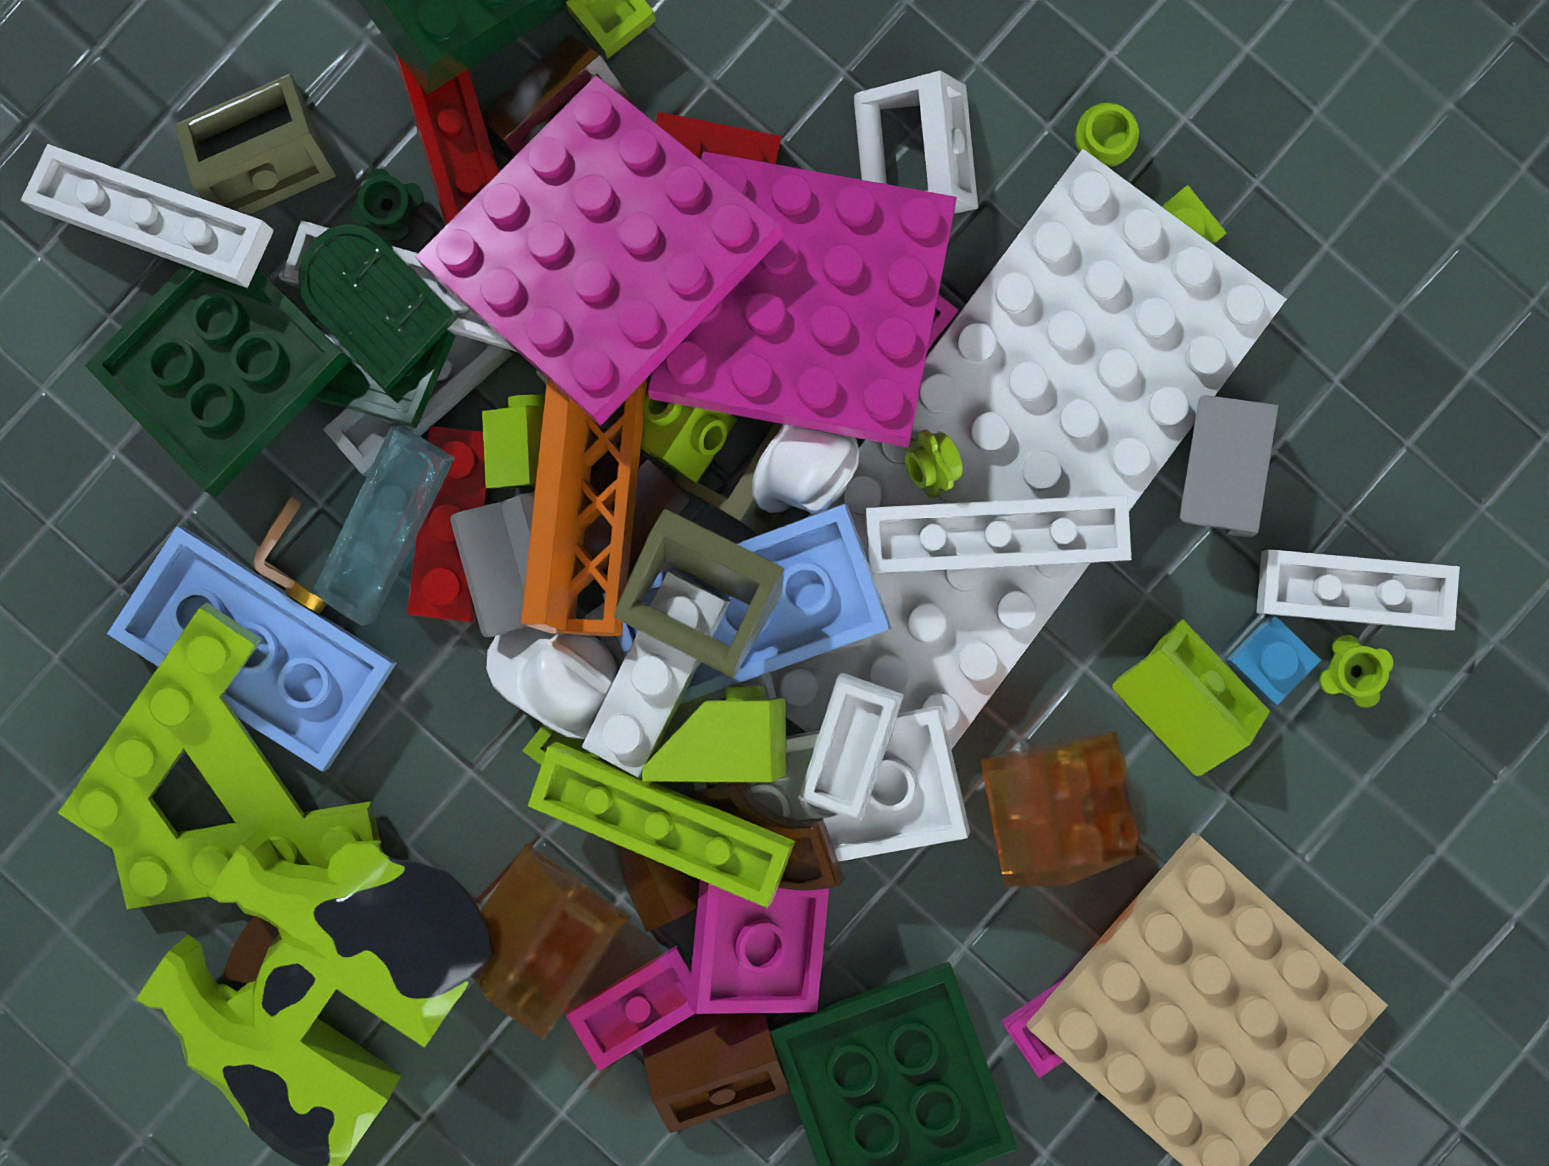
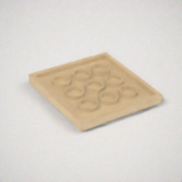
(1206, 1012)

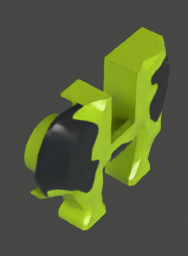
(369, 926)

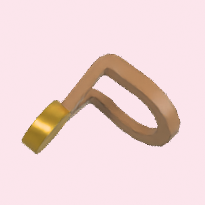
(293, 588)

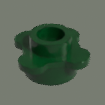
(374, 191)

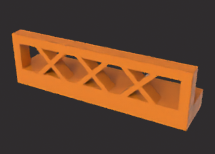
(563, 515)

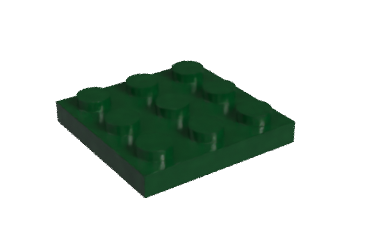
(216, 370)
(894, 1078)

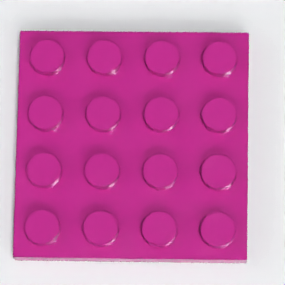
(599, 248)
(831, 317)

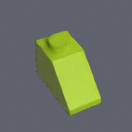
(726, 742)

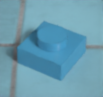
(1273, 660)

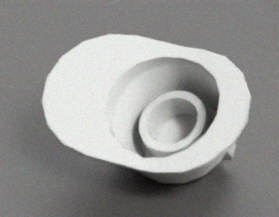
(804, 470)
(553, 677)

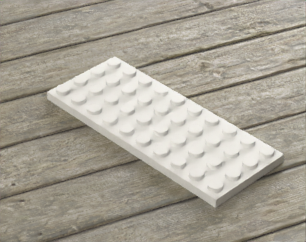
(1052, 383)

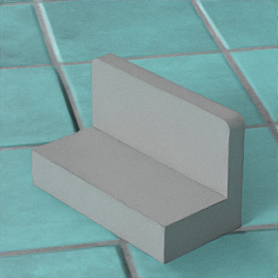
(1228, 464)
(495, 558)

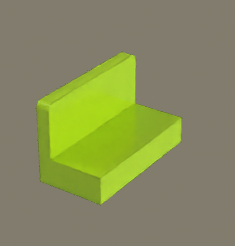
(1192, 700)

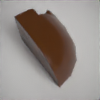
(657, 890)

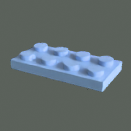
(823, 604)
(305, 676)

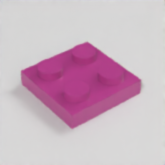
(757, 955)

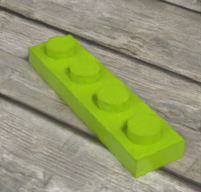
(661, 824)

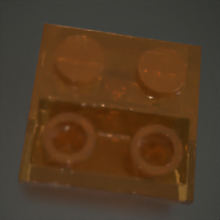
(1060, 810)
(545, 940)

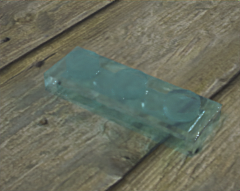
(382, 525)

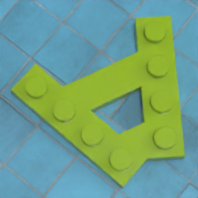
(187, 712)

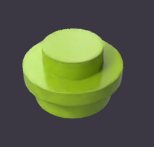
(1107, 133)

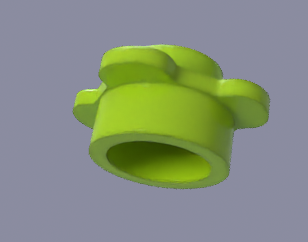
(933, 462)
(1374, 666)

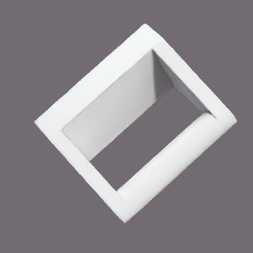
(944, 130)

